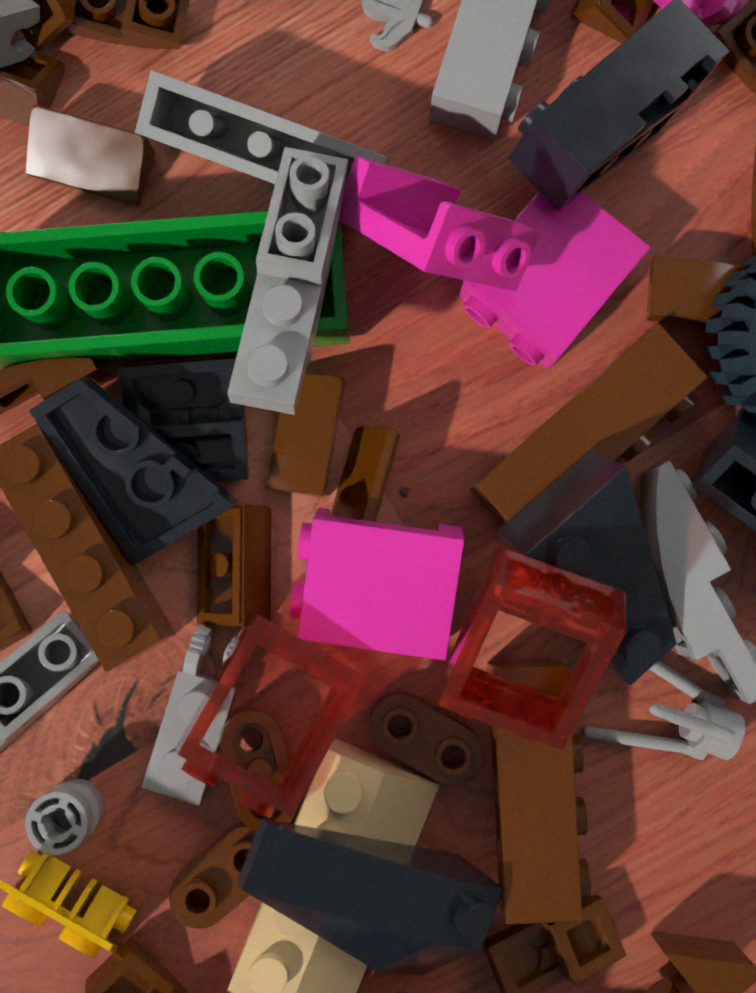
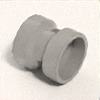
(75, 805)

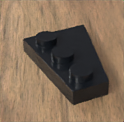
(127, 470)

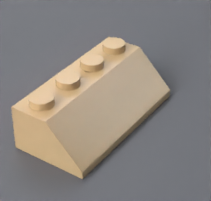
(348, 795)

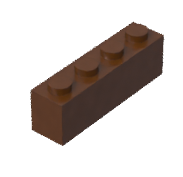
(605, 417)
(80, 552)
(538, 811)

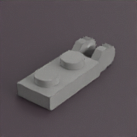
(189, 689)

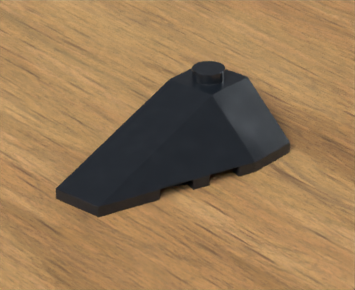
(372, 897)

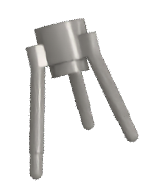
(704, 725)

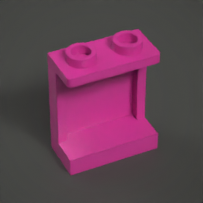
(429, 230)
(568, 279)
(377, 585)

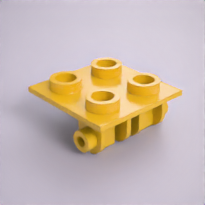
(34, 904)

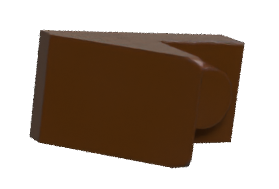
(703, 965)

